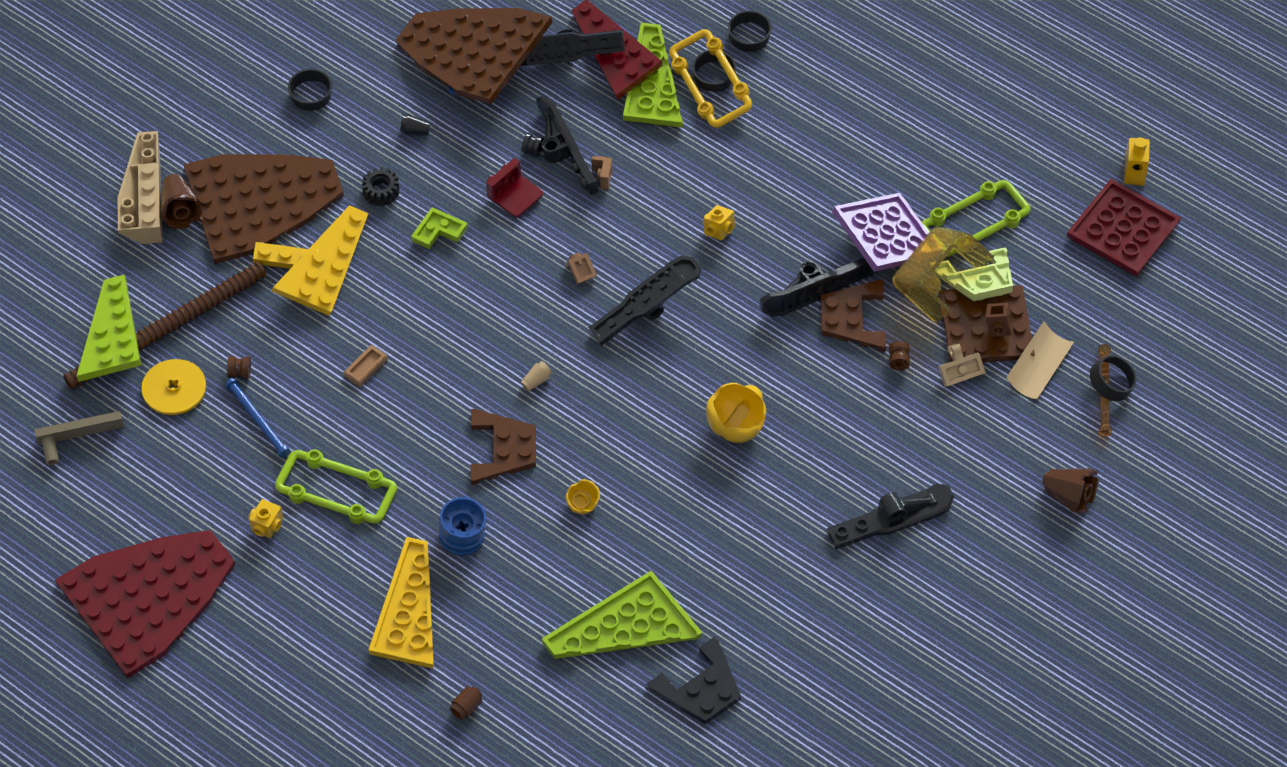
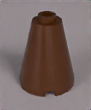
(179, 203)

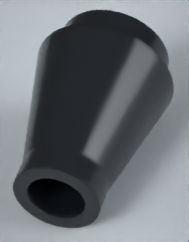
(414, 125)

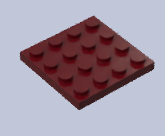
(1123, 227)

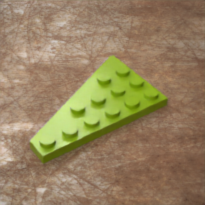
(628, 619)

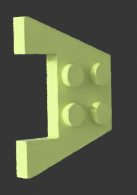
(980, 281)

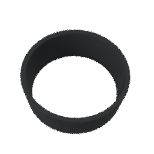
(753, 17)
(704, 58)
(310, 75)
(1103, 387)

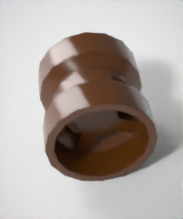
(899, 355)
(239, 367)

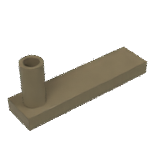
(49, 435)

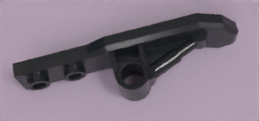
(572, 46)
(561, 140)
(812, 284)
(647, 297)
(893, 515)

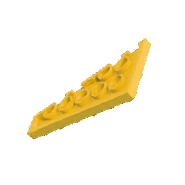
(321, 270)
(406, 619)

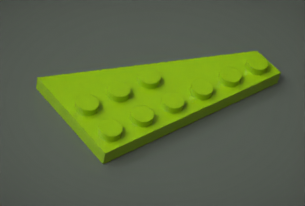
(655, 97)
(112, 334)

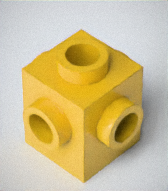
(719, 222)
(265, 519)

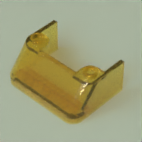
(916, 274)

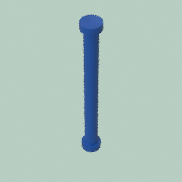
(232, 384)

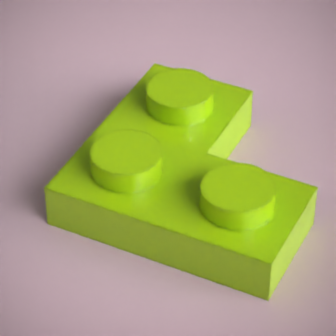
(436, 224)

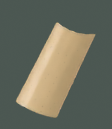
(1033, 372)

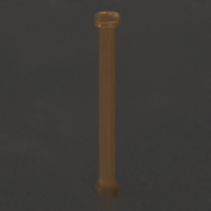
(1104, 430)

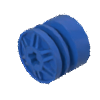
(462, 526)

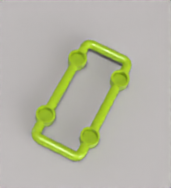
(987, 192)
(315, 460)

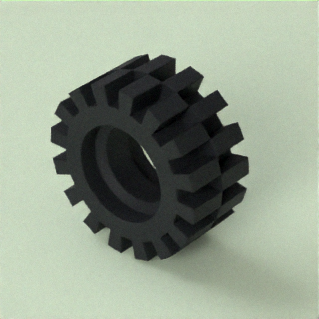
(380, 196)

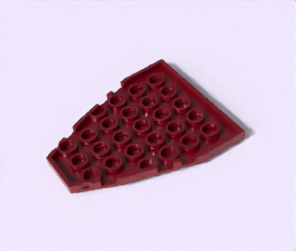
(147, 594)

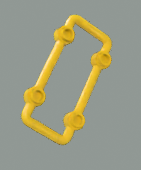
(705, 108)

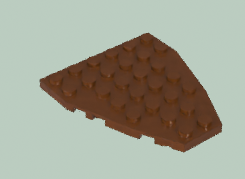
(473, 47)
(258, 198)

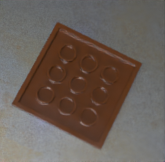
(968, 325)

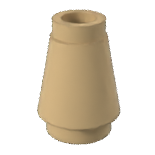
(537, 375)

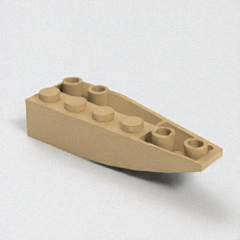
(141, 192)

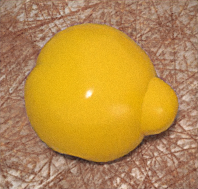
(736, 412)

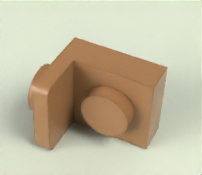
(604, 169)
(581, 267)

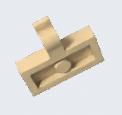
(961, 367)

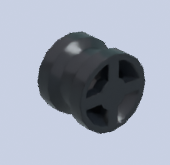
(532, 144)

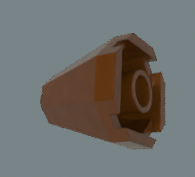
(1072, 487)

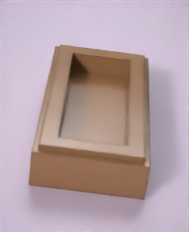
(365, 366)

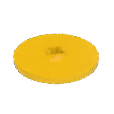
(178, 373)

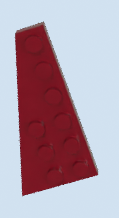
(621, 69)

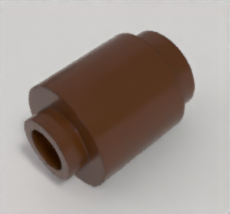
(466, 702)

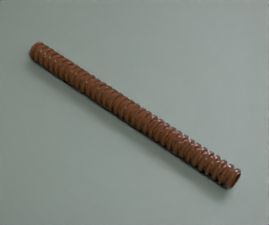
(188, 312)

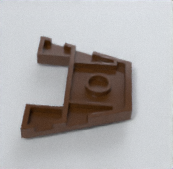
(844, 317)
(512, 445)

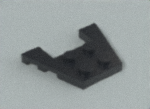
(706, 693)

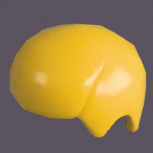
(582, 497)

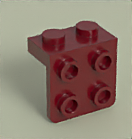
(512, 190)

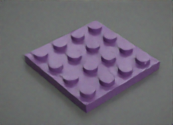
(882, 229)

